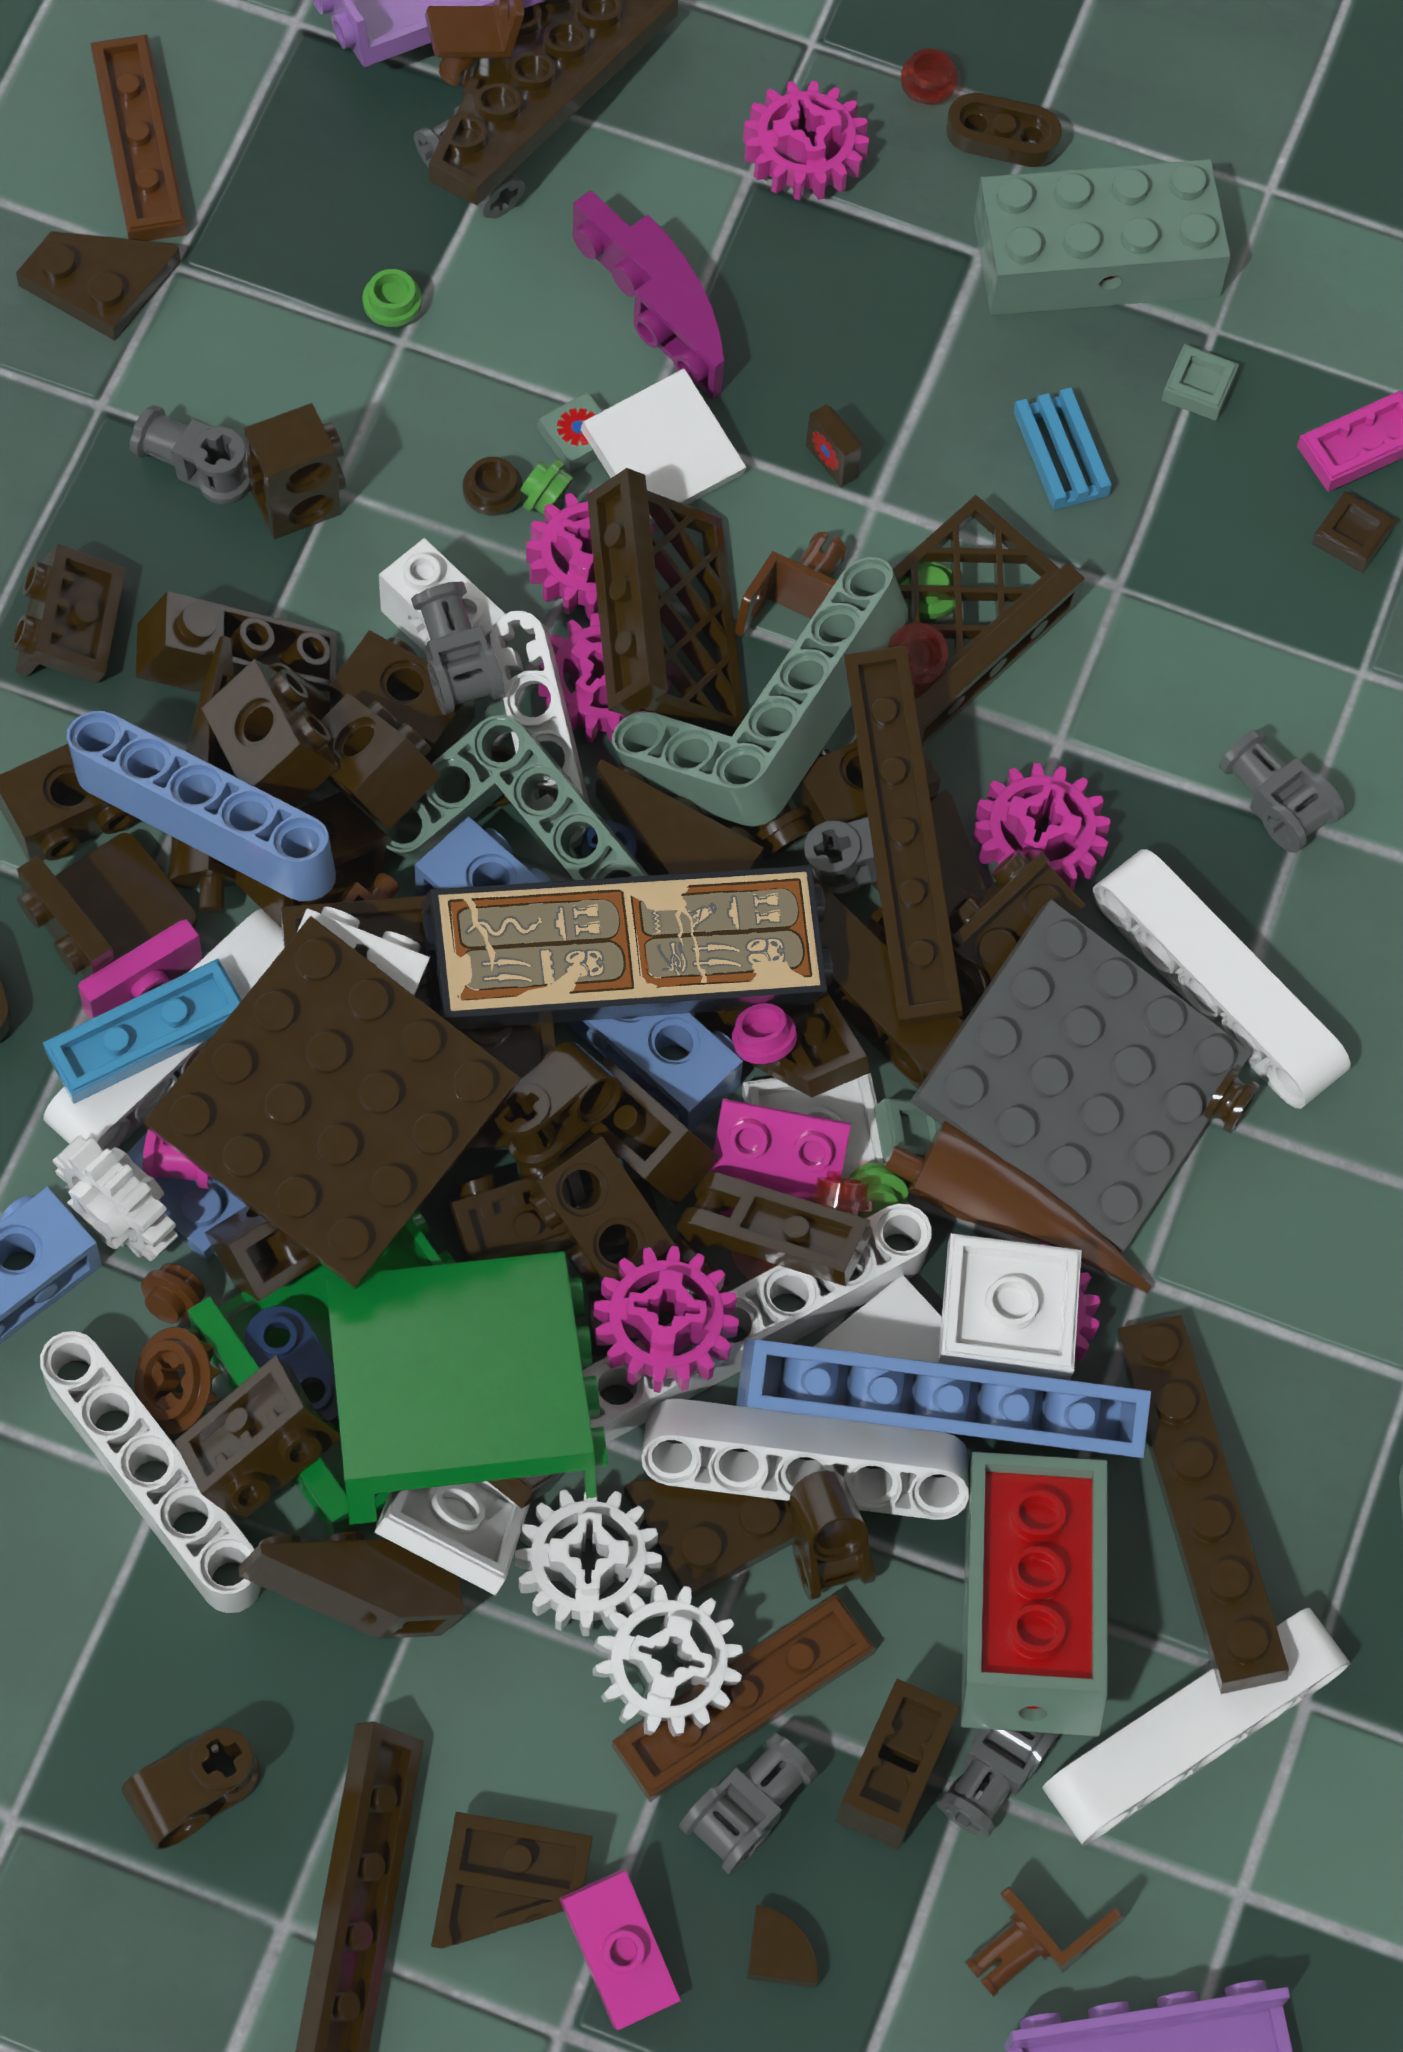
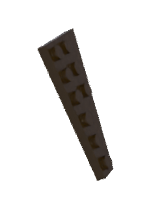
(520, 100)

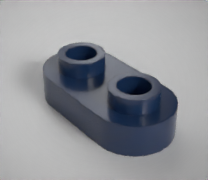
(302, 1353)

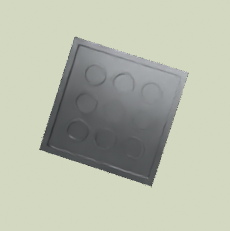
(1082, 1073)

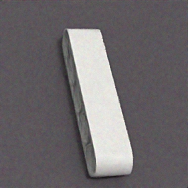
(1221, 977)
(122, 1108)
(779, 1438)
(143, 1441)
(1187, 1734)

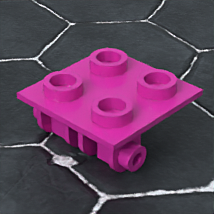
(778, 1148)

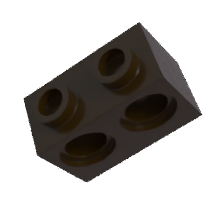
(294, 470)
(611, 1203)
(897, 1764)

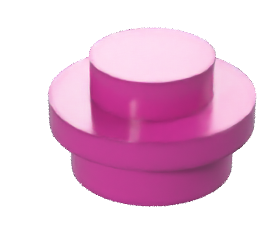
(763, 1034)

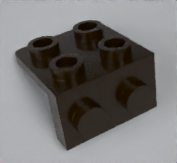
(102, 903)

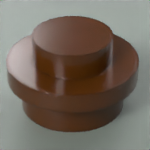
(171, 1293)

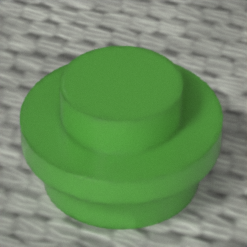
(392, 298)
(545, 485)
(936, 575)
(884, 1186)

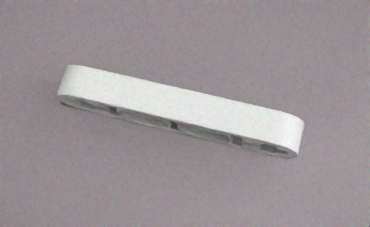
(554, 724)

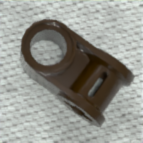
(560, 1099)
(828, 1534)
(187, 1790)

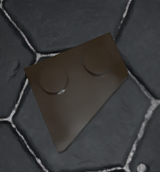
(97, 277)

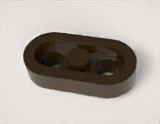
(1003, 129)

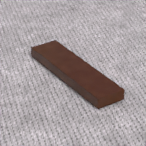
(138, 138)
(772, 1682)

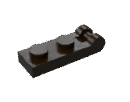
(775, 1228)

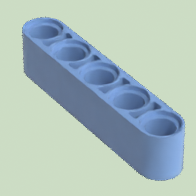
(202, 805)

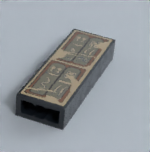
(625, 946)

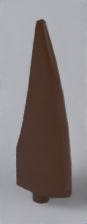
(988, 1191)

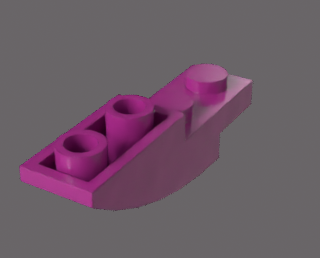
(669, 297)

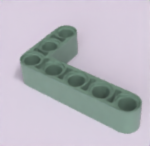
(791, 721)
(515, 780)

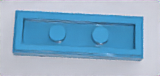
(143, 1031)

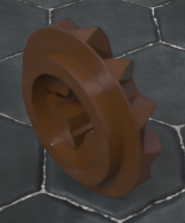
(158, 1377)

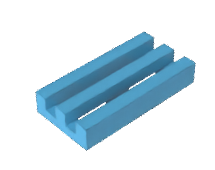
(1048, 409)

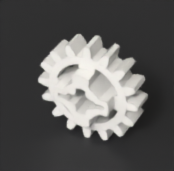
(115, 1198)
(563, 1556)
(659, 1689)

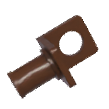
(472, 32)
(791, 583)
(1027, 1940)

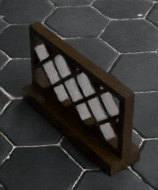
(634, 605)
(1004, 639)

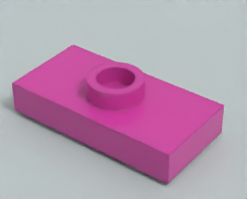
(1356, 442)
(142, 969)
(619, 1949)

